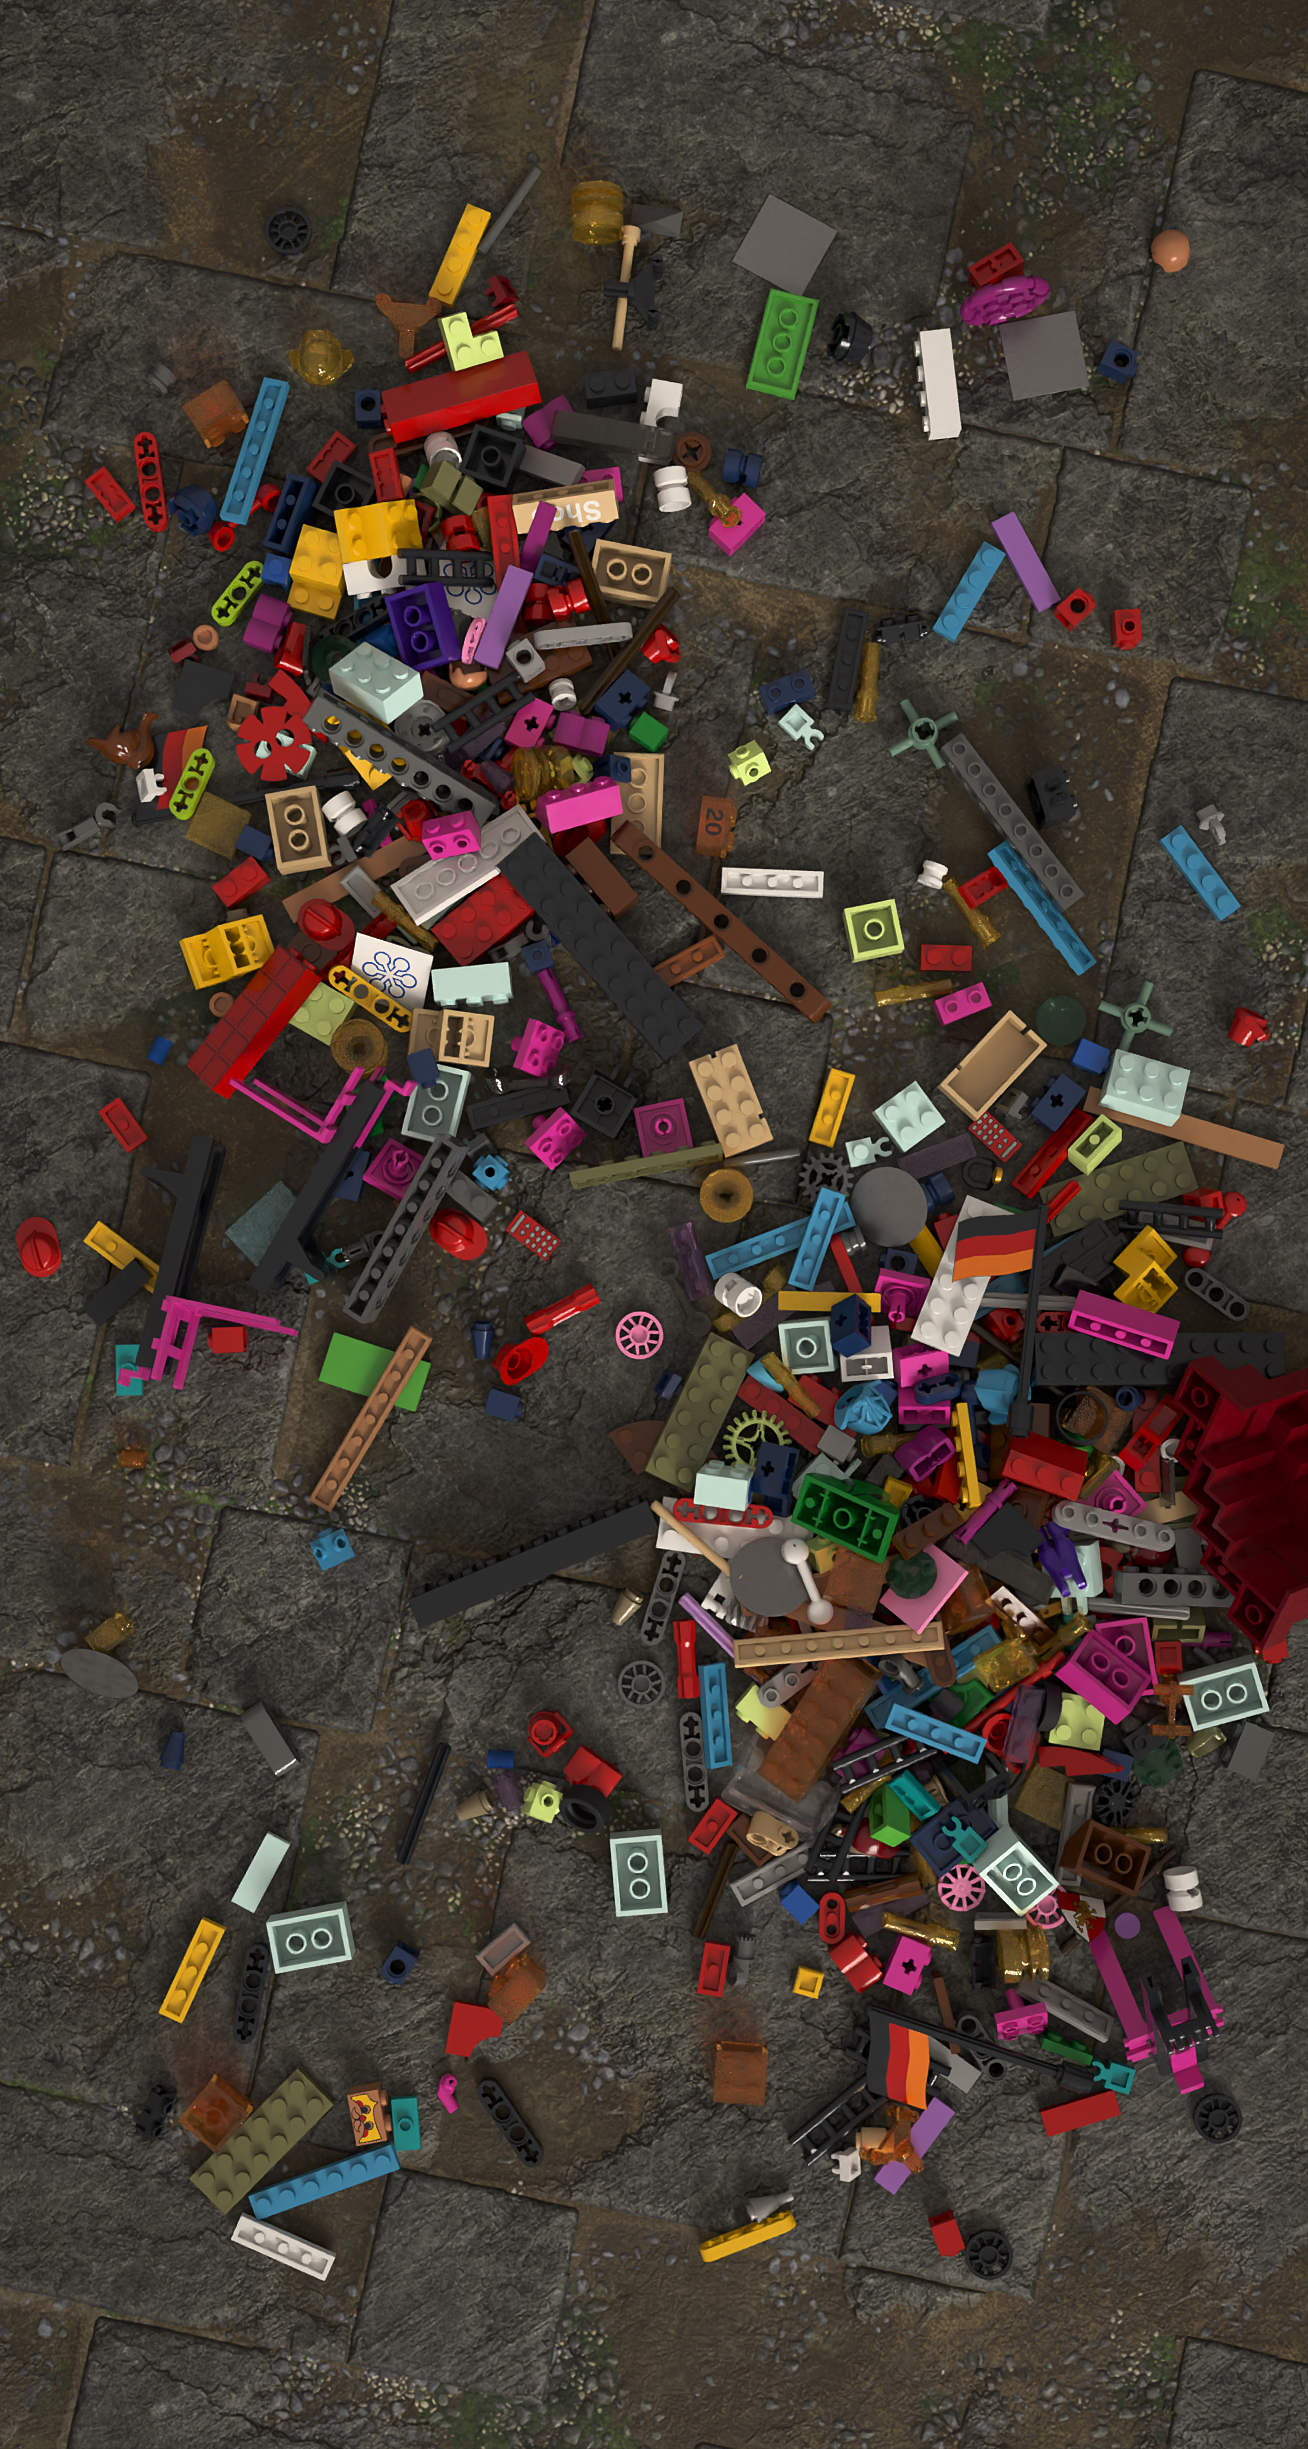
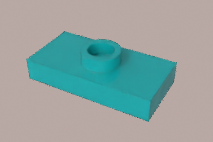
(126, 1359)
(914, 1795)
(406, 2123)

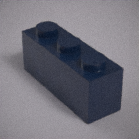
(290, 514)

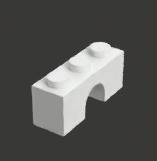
(662, 401)
(364, 579)

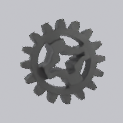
(819, 1169)

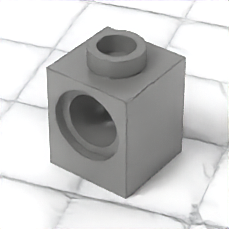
(533, 667)
(837, 1445)

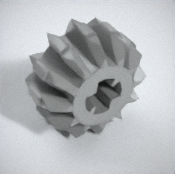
(735, 1617)

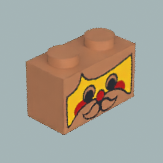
(369, 2113)

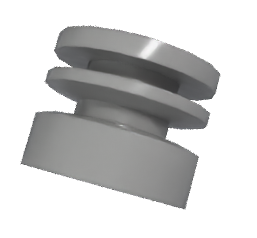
(419, 717)

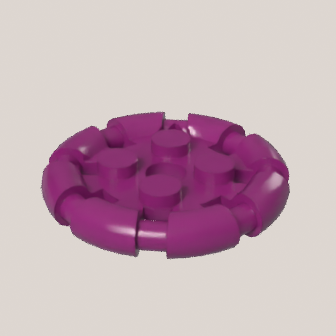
(1004, 300)

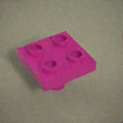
(537, 1048)
(663, 1126)
(554, 1137)
(394, 1169)
(901, 1294)
(1116, 1496)
(1020, 2018)

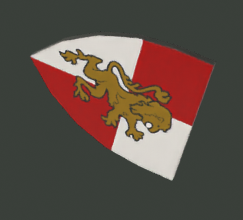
(1082, 1914)

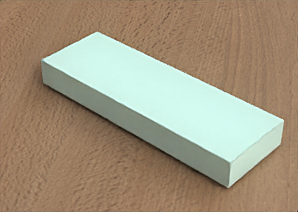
(261, 1871)

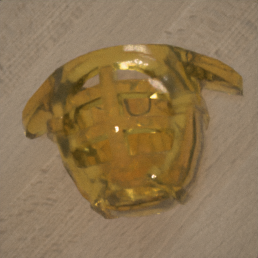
(320, 355)

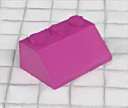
(579, 804)
(1132, 1638)
(1104, 1676)

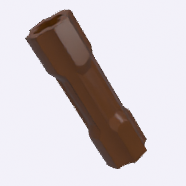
(903, 1886)

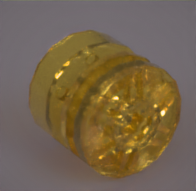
(597, 213)
(541, 770)
(357, 1034)
(718, 1207)
(1022, 1954)

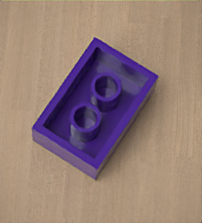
(424, 627)

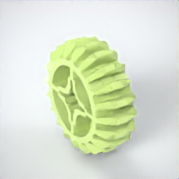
(760, 1427)

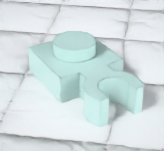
(798, 724)
(863, 1151)

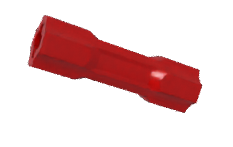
(562, 1310)
(687, 1677)

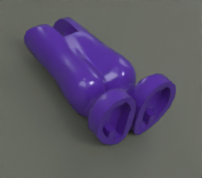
(1060, 1560)

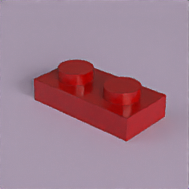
(946, 958)
(123, 1125)
(712, 1825)
(713, 1968)

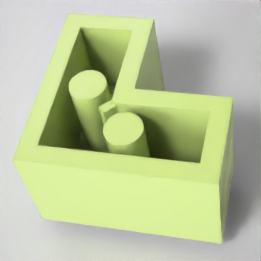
(465, 349)

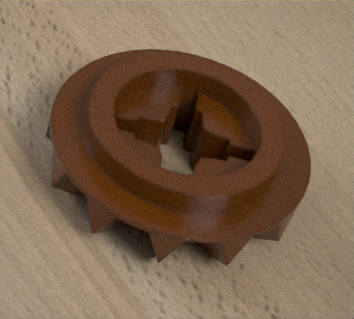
(693, 441)

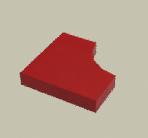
(471, 2025)

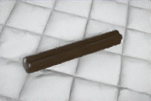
(715, 1889)

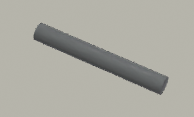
(761, 1157)

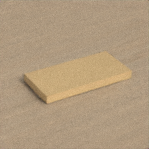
(641, 798)

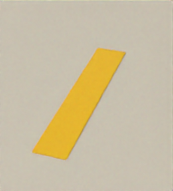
(822, 1300)

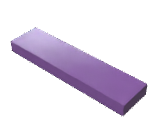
(1025, 562)
(503, 617)
(922, 2136)

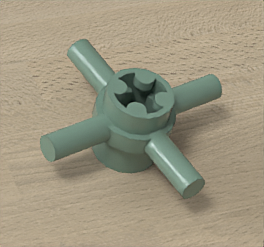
(924, 724)
(1138, 1008)

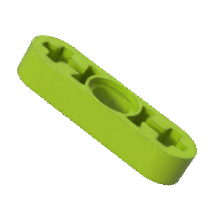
(222, 604)
(178, 797)

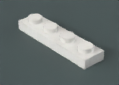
(772, 882)
(283, 2246)

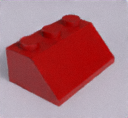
(1045, 1465)

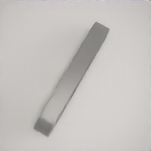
(582, 635)

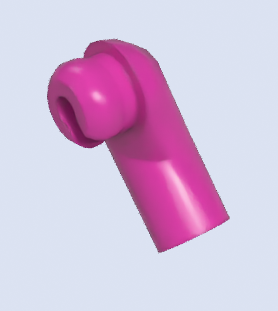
(445, 2092)

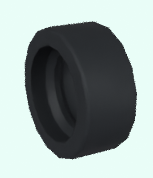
(592, 1800)

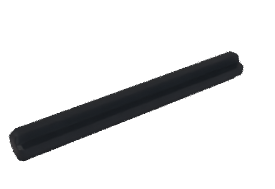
(423, 1803)

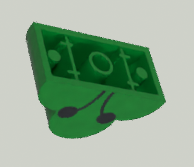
(847, 1513)

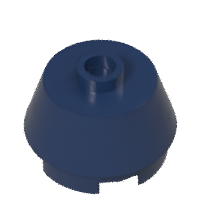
(194, 508)

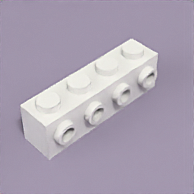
(938, 384)

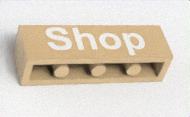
(574, 504)

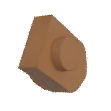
(240, 709)

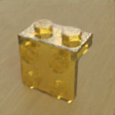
(1009, 1659)

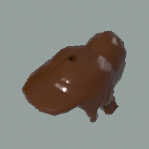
(131, 747)

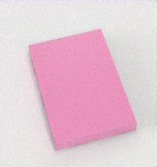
(920, 1611)

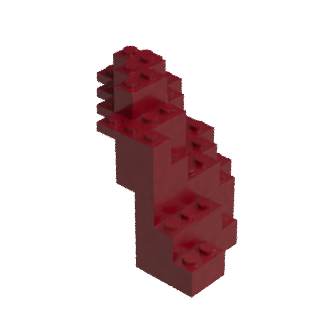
(1250, 1488)

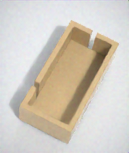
(991, 1066)
(730, 1101)

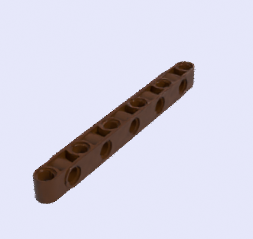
(707, 908)

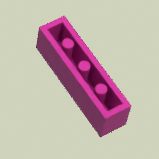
(1123, 1324)

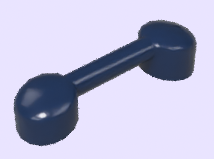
(981, 1450)

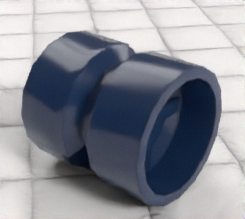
(742, 468)
(937, 1191)

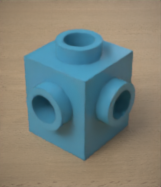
(500, 1177)
(331, 1548)

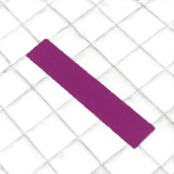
(537, 536)

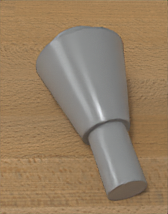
(762, 2207)

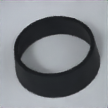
(1059, 1431)
(1053, 1704)

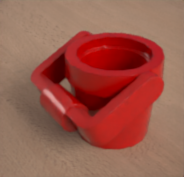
(662, 645)
(414, 814)
(1248, 1026)
(545, 1729)

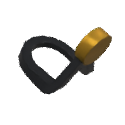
(996, 1178)

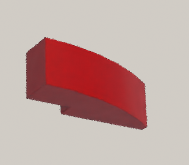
(295, 698)
(1151, 1433)
(1076, 1760)

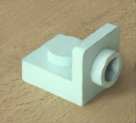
(511, 419)

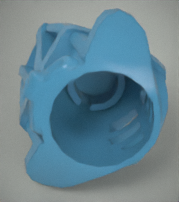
(996, 1390)
(865, 1412)

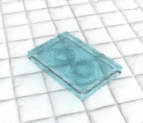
(261, 1222)

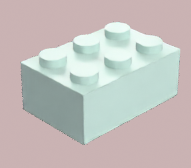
(376, 682)
(472, 985)
(1144, 1088)
(437, 1108)
(1223, 1692)
(1014, 1870)
(638, 1872)
(310, 1937)

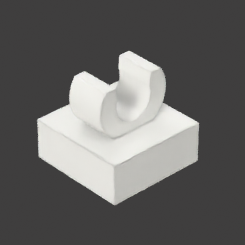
(147, 785)
(849, 2164)

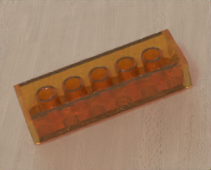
(819, 1725)

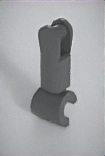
(88, 826)
(521, 940)

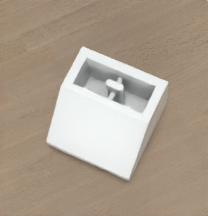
(871, 1362)

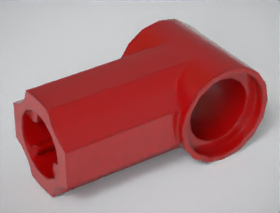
(290, 654)

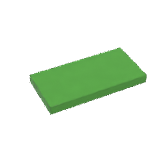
(782, 344)
(359, 1365)

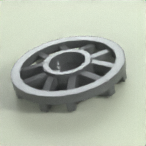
(641, 1684)

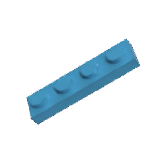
(969, 591)
(1199, 873)
(816, 1238)
(715, 1715)
(934, 1732)

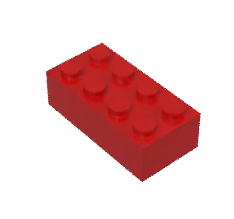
(482, 921)

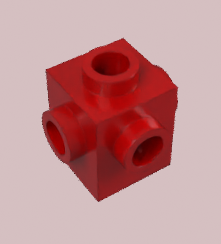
(1005, 1324)

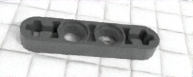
(665, 1597)
(696, 1760)

